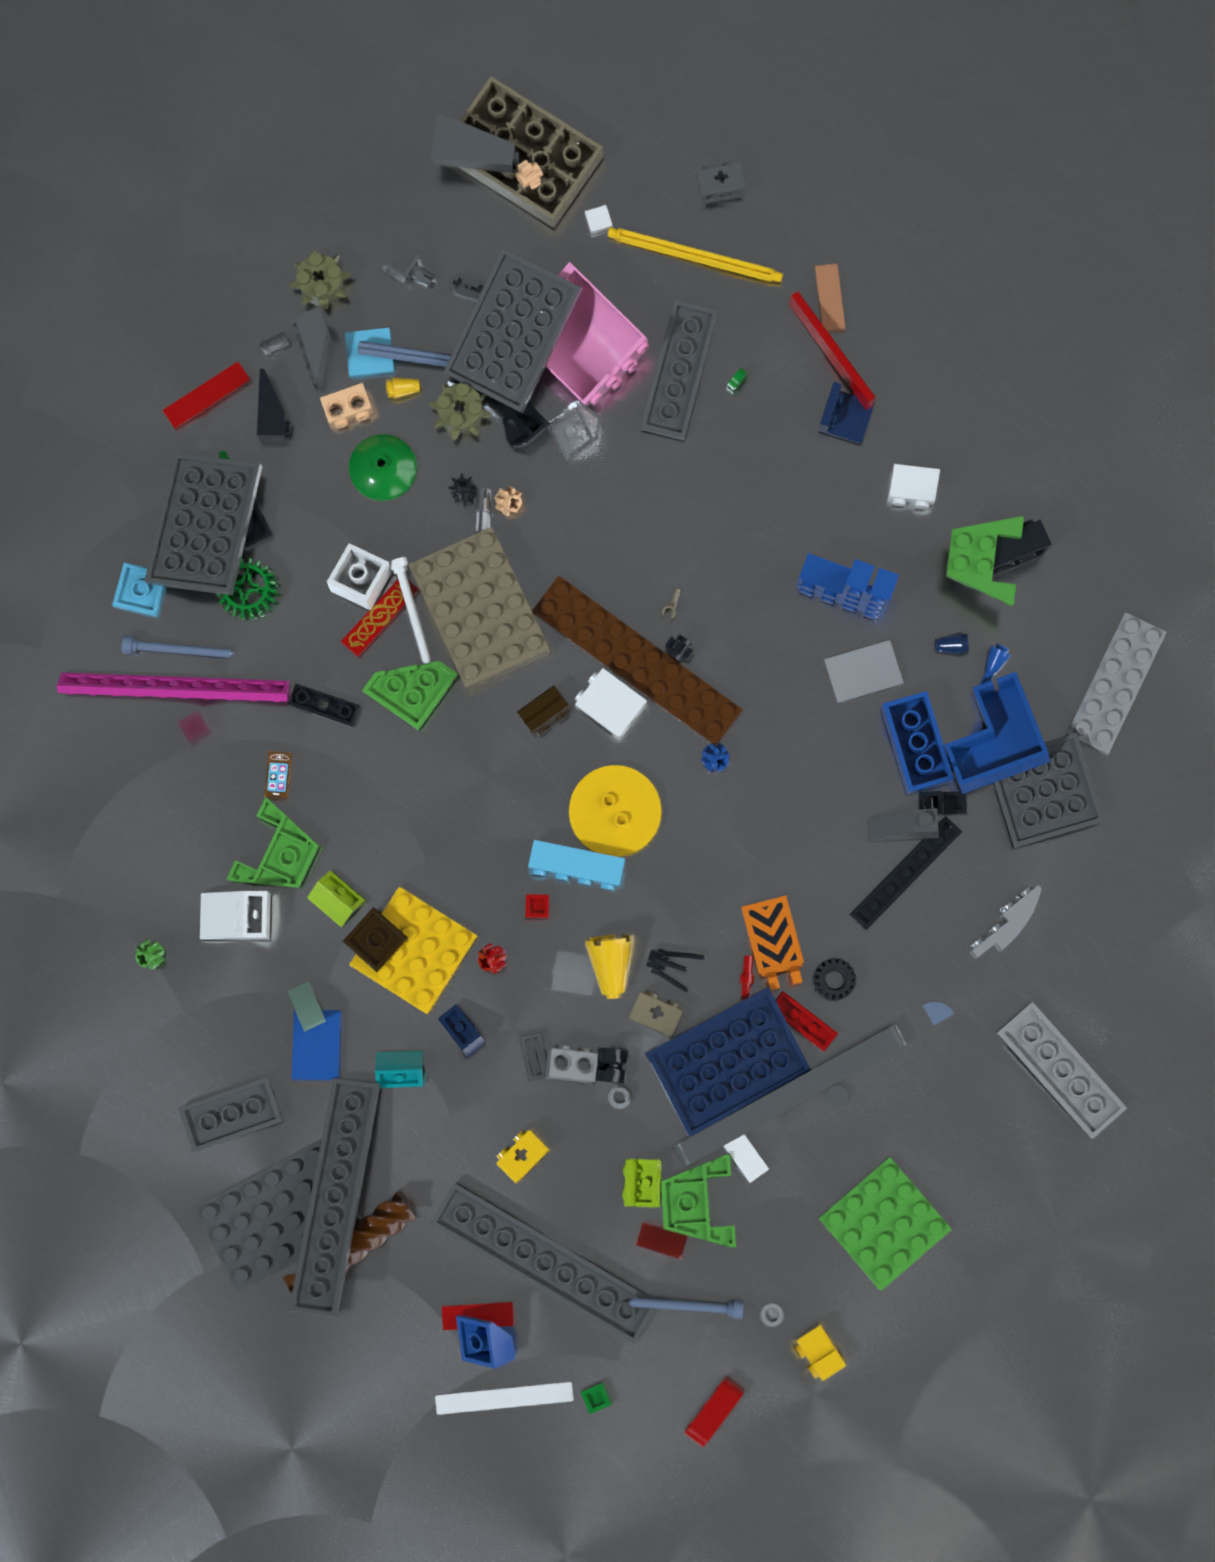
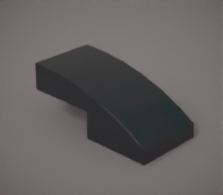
(945, 802)

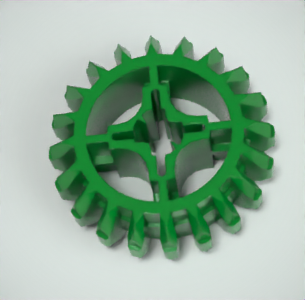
(245, 607)

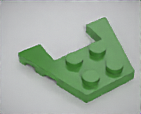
(973, 556)
(286, 856)
(687, 1206)

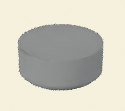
(772, 1314)

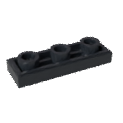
(337, 709)

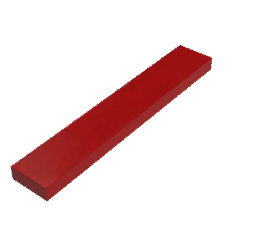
(832, 350)

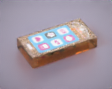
(278, 775)

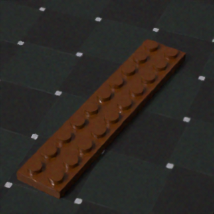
(637, 661)

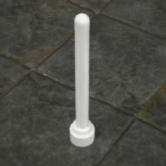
(399, 567)

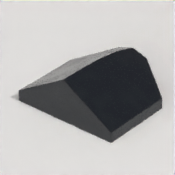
(524, 427)

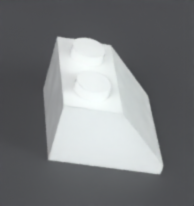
(913, 486)

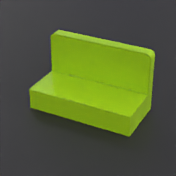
(335, 898)

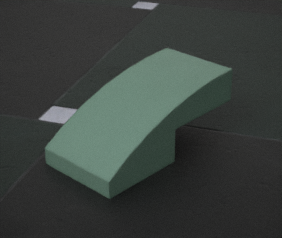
(306, 1006)

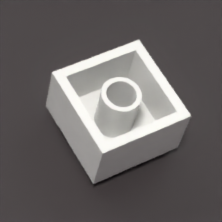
(359, 576)

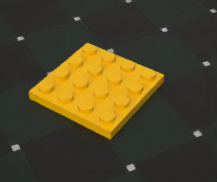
(428, 956)

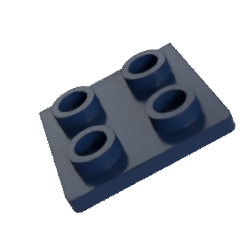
(845, 416)

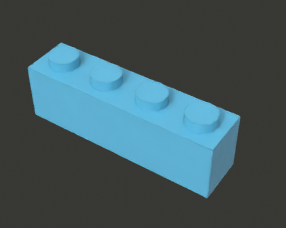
(576, 864)

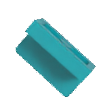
(399, 1069)

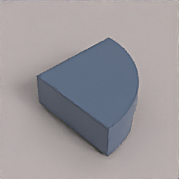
(937, 1011)

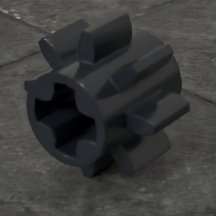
(462, 482)
(679, 648)

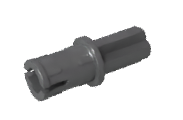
(482, 509)

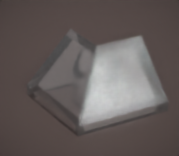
(575, 429)

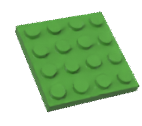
(885, 1224)

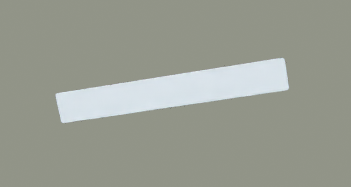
(504, 1398)

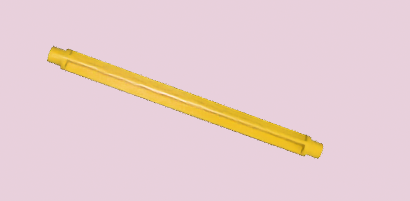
(695, 254)

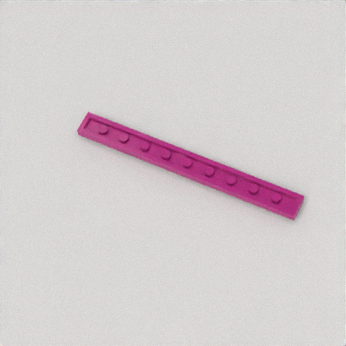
(173, 687)

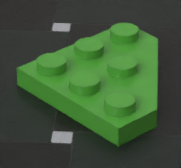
(411, 690)

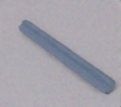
(403, 353)

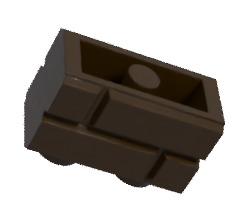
(544, 711)

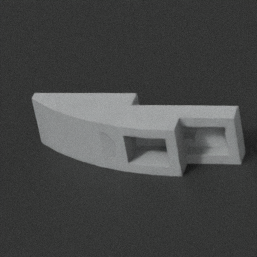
(1015, 918)

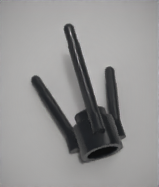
(658, 960)

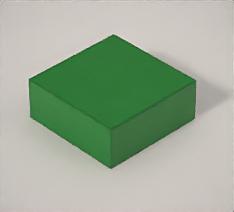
(595, 1398)

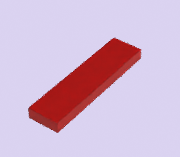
(206, 395)

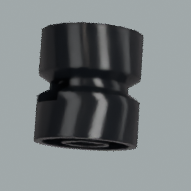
(611, 1065)

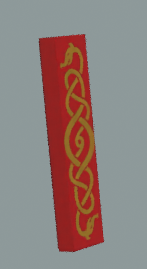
(377, 619)

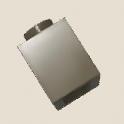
(642, 1015)

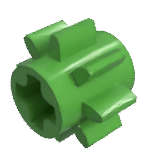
(149, 954)

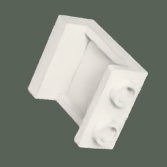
(610, 703)

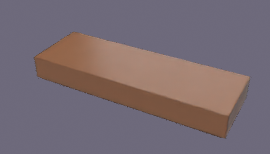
(830, 297)

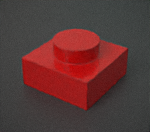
(537, 906)

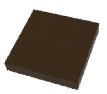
(375, 939)

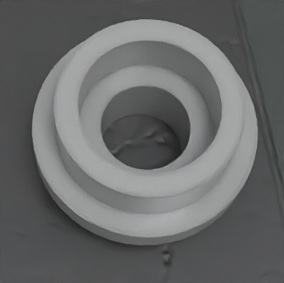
(619, 1089)

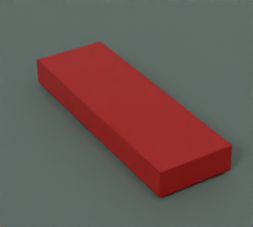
(805, 1022)
(498, 1313)

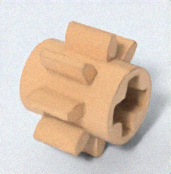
(529, 174)
(508, 500)

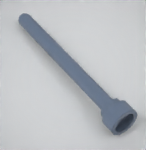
(131, 644)
(733, 1308)

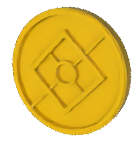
(615, 811)

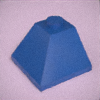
(484, 1342)

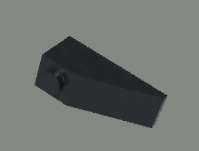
(271, 419)

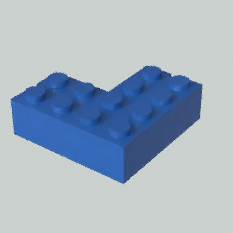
(848, 585)
(1006, 746)

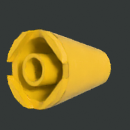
(610, 962)

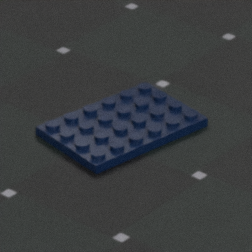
(727, 1061)

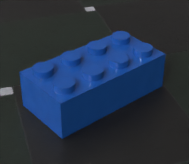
(917, 743)

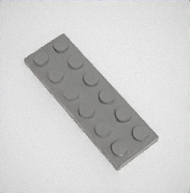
(1116, 683)
(1062, 1070)

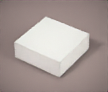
(598, 219)

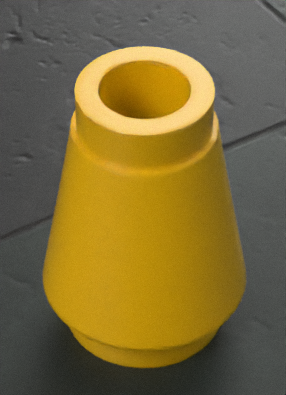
(401, 387)

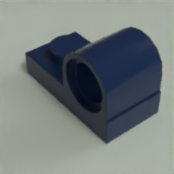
(461, 1030)

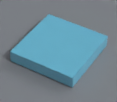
(366, 365)
(135, 594)

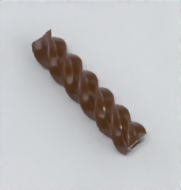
(373, 1230)

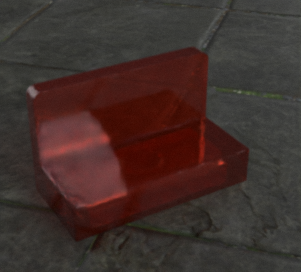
(661, 1240)

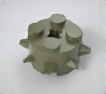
(320, 291)
(460, 422)

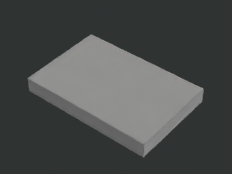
(863, 671)

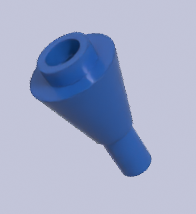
(997, 658)

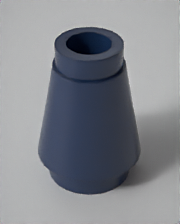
(954, 643)

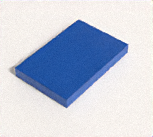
(317, 1049)

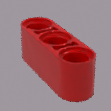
(714, 1412)

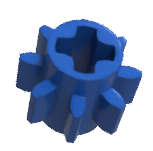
(715, 757)

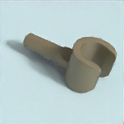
(672, 604)

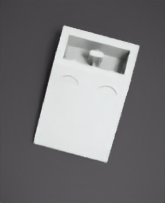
(235, 915)

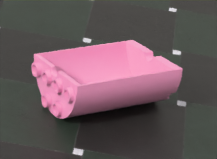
(595, 344)

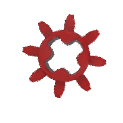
(491, 958)

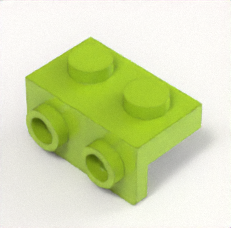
(642, 1183)

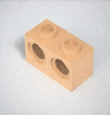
(345, 399)

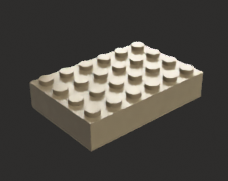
(538, 136)
(479, 609)

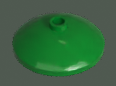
(387, 481)

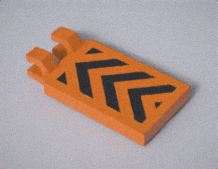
(773, 940)

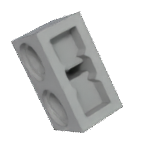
(571, 1070)

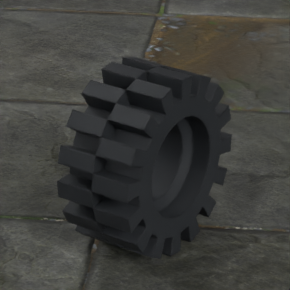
(834, 993)

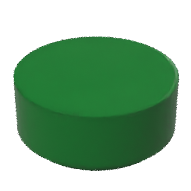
(737, 378)

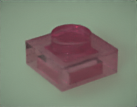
(193, 726)

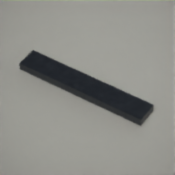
(904, 874)

